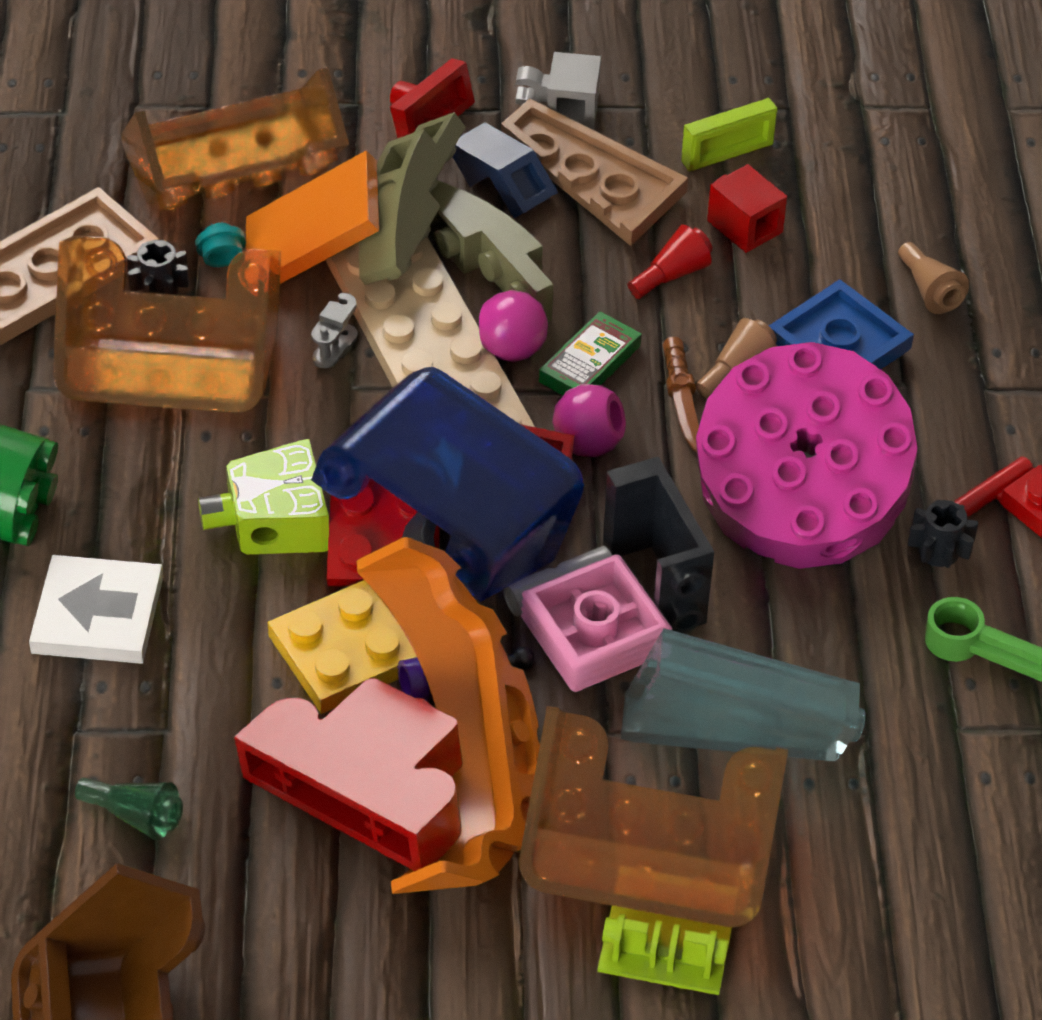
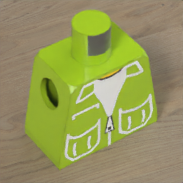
(272, 502)

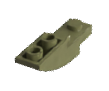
(406, 207)
(488, 239)

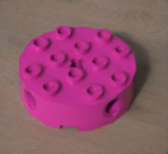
(817, 404)

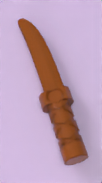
(681, 388)

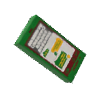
(590, 354)

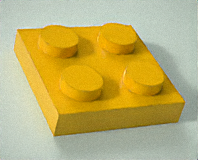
(341, 643)

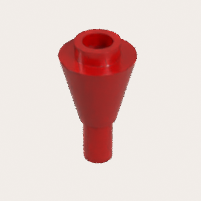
(682, 255)

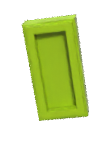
(729, 134)

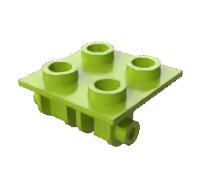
(664, 950)

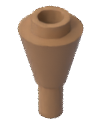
(938, 283)
(746, 341)

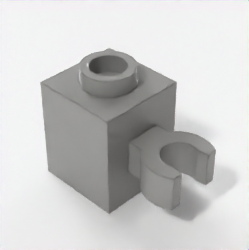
(569, 88)

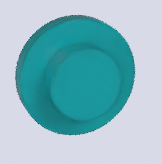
(220, 244)

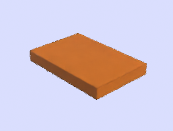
(319, 216)

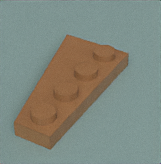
(599, 173)

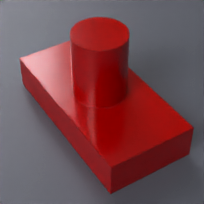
(438, 95)

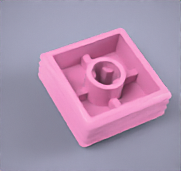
(593, 621)

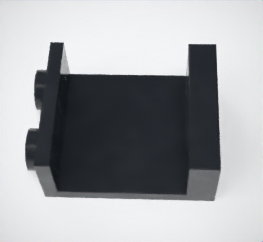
(649, 512)

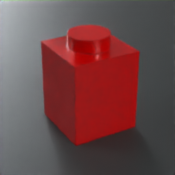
(746, 208)

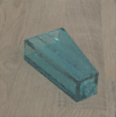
(735, 700)

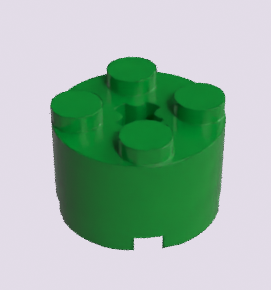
(24, 482)

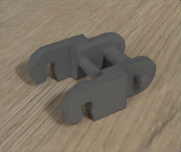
(333, 331)

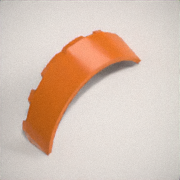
(477, 687)

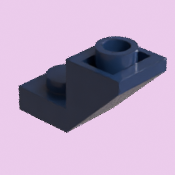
(509, 165)

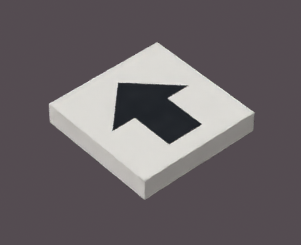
(96, 609)

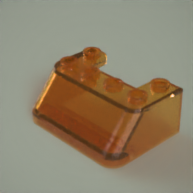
(236, 144)
(162, 345)
(645, 843)

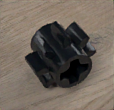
(158, 268)
(942, 533)

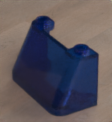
(465, 470)

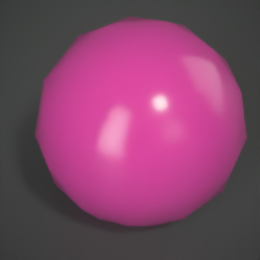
(512, 325)
(593, 417)

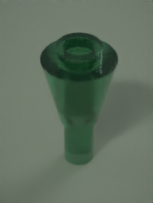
(145, 806)

